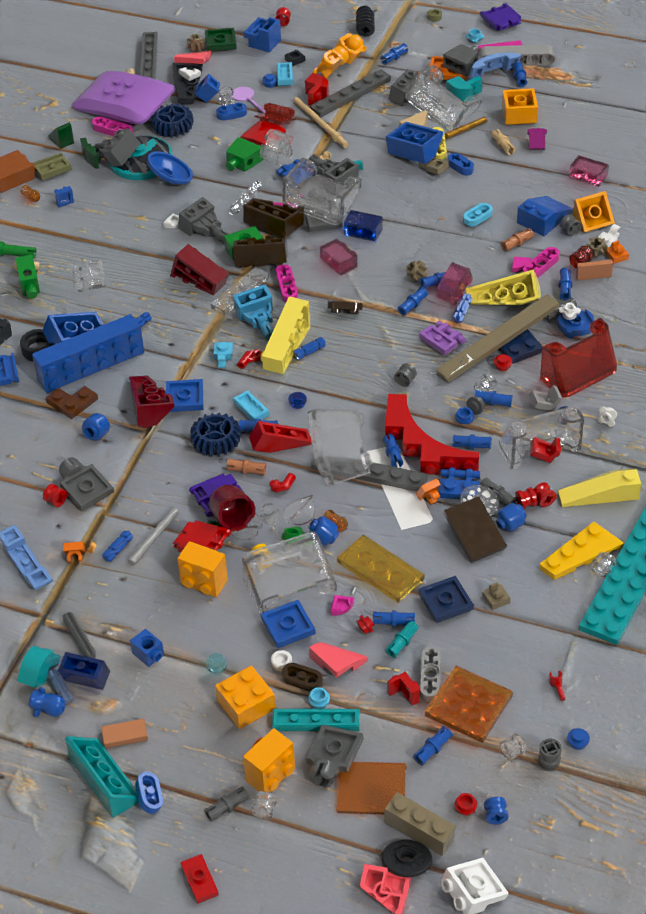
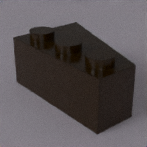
(273, 217)
(261, 251)

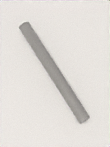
(153, 536)

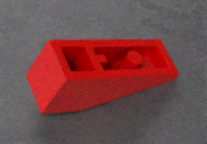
(276, 437)

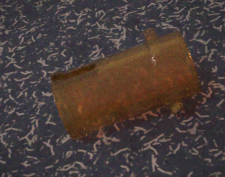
(33, 195)
(340, 521)

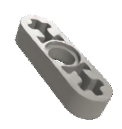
(435, 667)

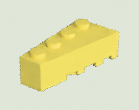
(287, 335)

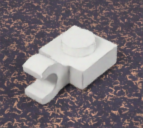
(611, 236)

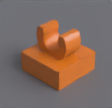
(617, 252)
(429, 491)
(74, 548)

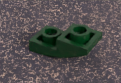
(89, 153)

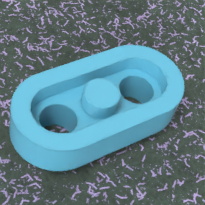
(478, 214)

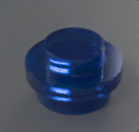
(297, 400)

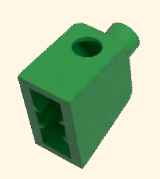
(243, 155)
(28, 283)

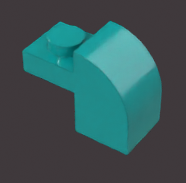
(464, 89)
(36, 666)

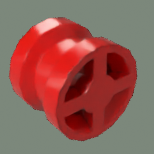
(284, 21)
(544, 494)
(54, 495)
(526, 497)

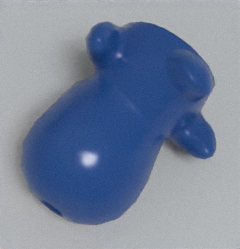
(49, 703)

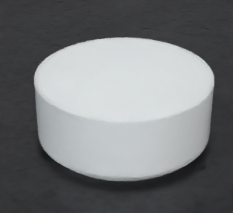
(280, 659)

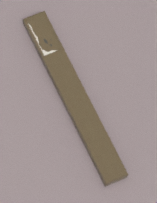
(497, 338)

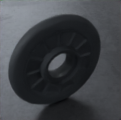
(395, 851)

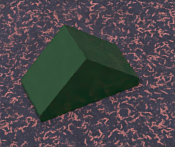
(62, 135)

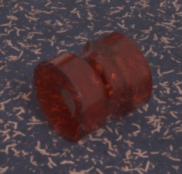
(582, 255)

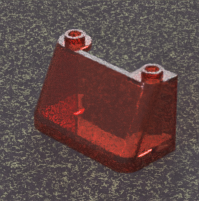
(581, 363)

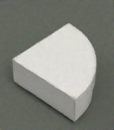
(189, 74)
(171, 221)

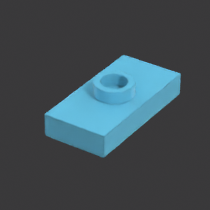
(284, 74)
(251, 406)

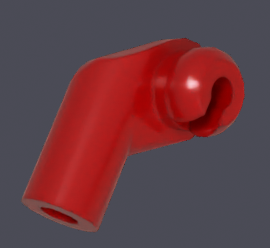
(249, 357)
(277, 486)

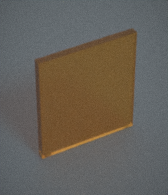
(370, 787)

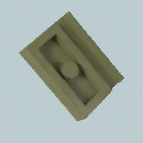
(52, 166)

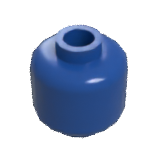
(95, 426)
(511, 517)
(325, 530)

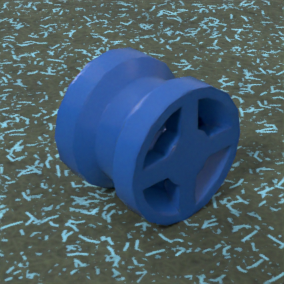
(496, 810)

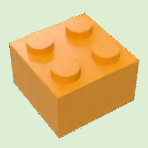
(520, 106)
(202, 569)
(245, 697)
(269, 761)

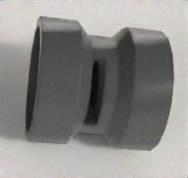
(550, 753)

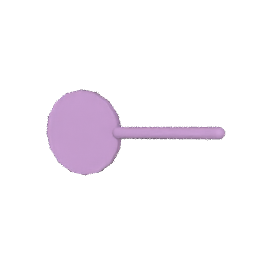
(246, 94)

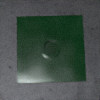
(220, 39)

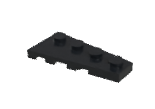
(184, 88)

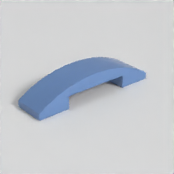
(493, 62)
(24, 559)

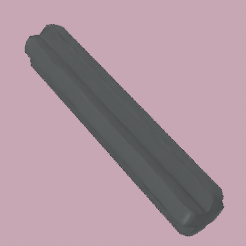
(79, 635)

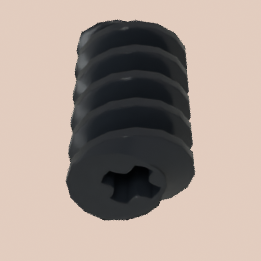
(365, 21)

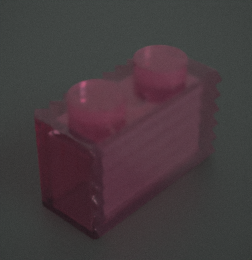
(589, 170)
(339, 256)
(454, 283)

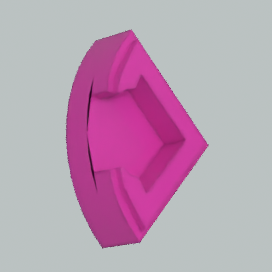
(519, 263)
(341, 604)

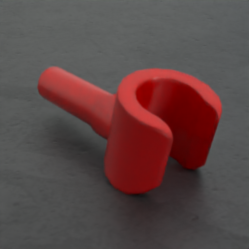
(557, 683)

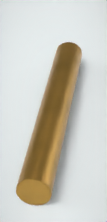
(468, 126)

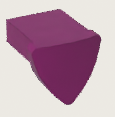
(537, 138)

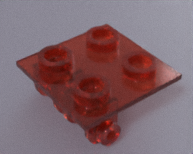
(276, 113)

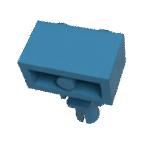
(255, 308)

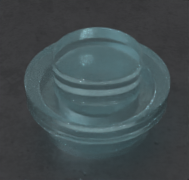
(216, 663)

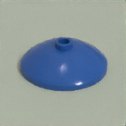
(169, 168)

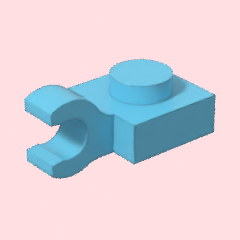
(222, 352)

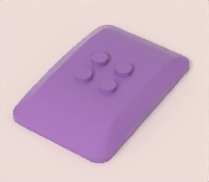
(124, 97)

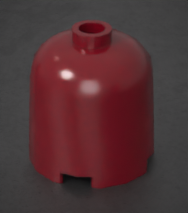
(232, 507)

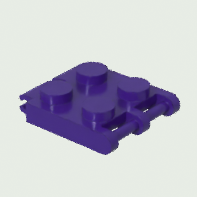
(501, 17)
(207, 487)

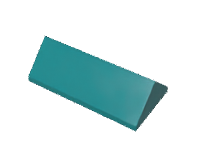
(102, 774)

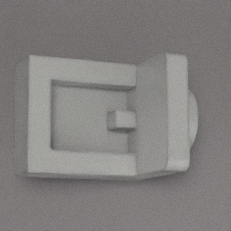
(546, 400)

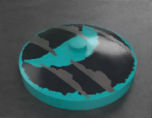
(136, 165)

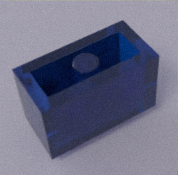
(363, 225)
(84, 670)

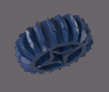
(172, 120)
(210, 432)

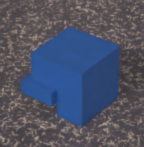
(264, 34)

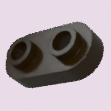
(352, 307)
(303, 676)

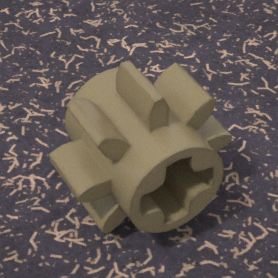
(196, 43)
(597, 242)
(416, 270)

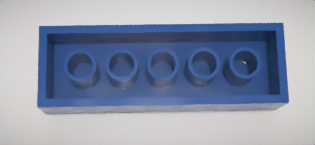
(88, 353)

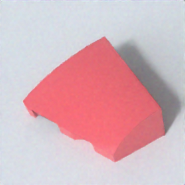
(197, 58)
(335, 659)
(386, 887)

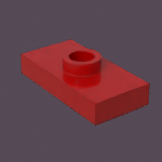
(199, 878)

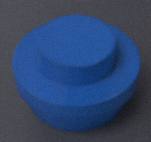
(269, 80)
(464, 415)
(578, 738)

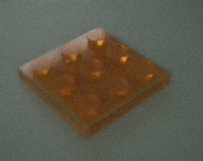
(469, 704)

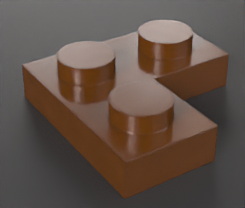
(74, 404)

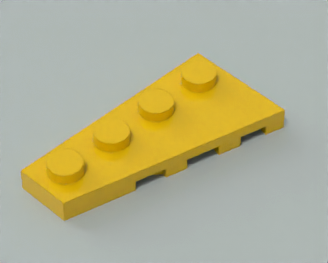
(580, 551)

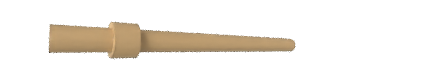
(336, 136)

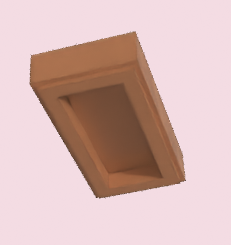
(594, 270)
(124, 733)

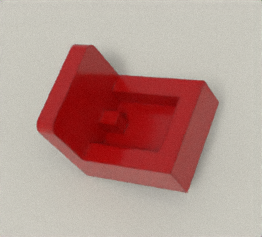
(545, 450)
(404, 683)

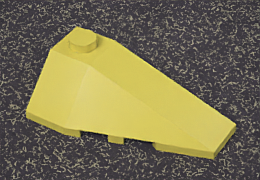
(511, 290)
(604, 488)

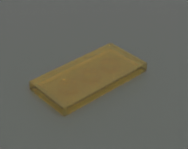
(380, 568)

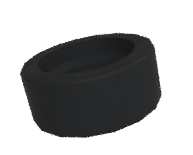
(30, 338)

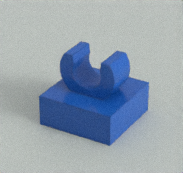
(64, 196)

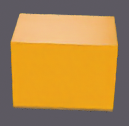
(593, 211)

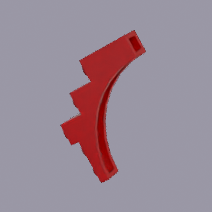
(418, 444)

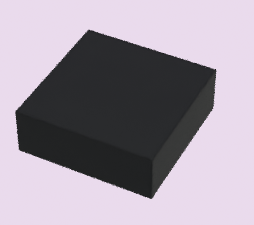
(295, 57)

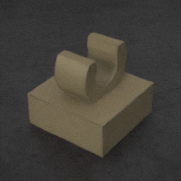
(496, 596)

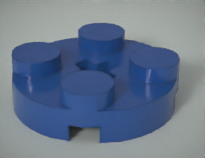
(577, 328)

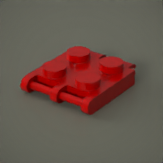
(201, 534)

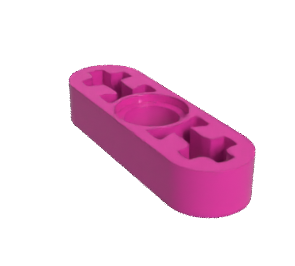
(103, 125)
(553, 254)
(289, 278)

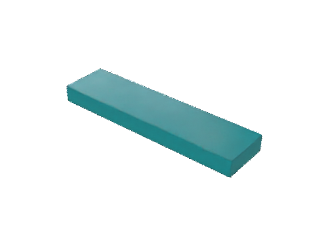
(314, 718)

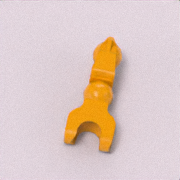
(345, 51)

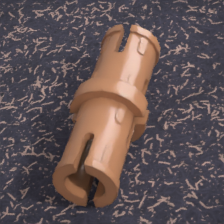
(517, 239)
(246, 466)

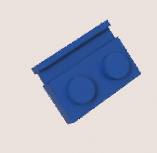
(8, 370)

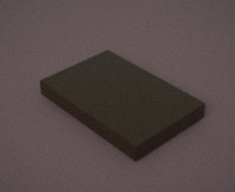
(475, 529)

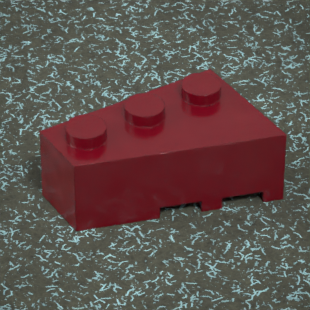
(199, 270)

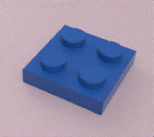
(186, 394)
(288, 623)

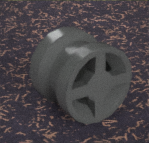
(570, 224)
(405, 374)

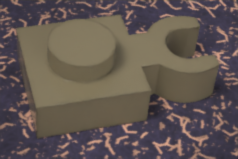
(435, 166)

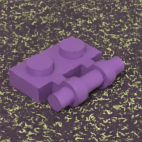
(442, 337)

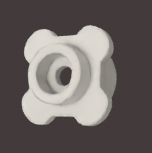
(569, 311)
(610, 412)

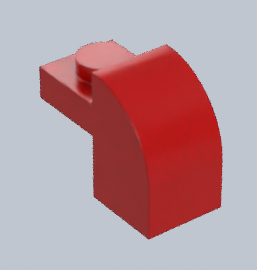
(317, 88)

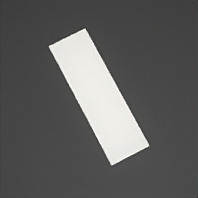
(404, 503)

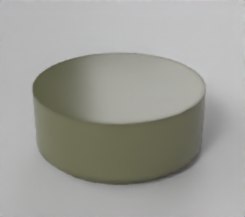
(434, 15)

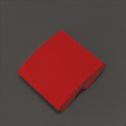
(259, 130)

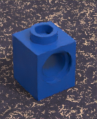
(207, 88)
(147, 647)

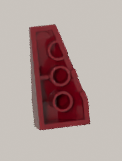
(149, 401)

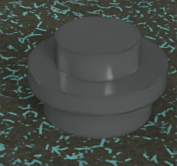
(476, 404)

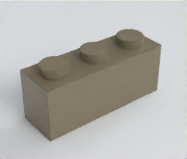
(419, 823)

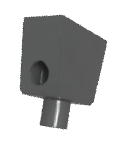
(460, 59)

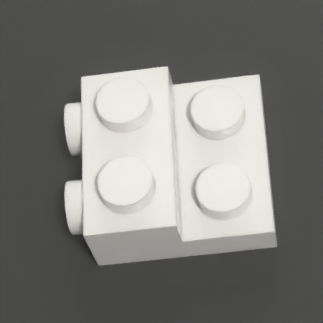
(473, 886)

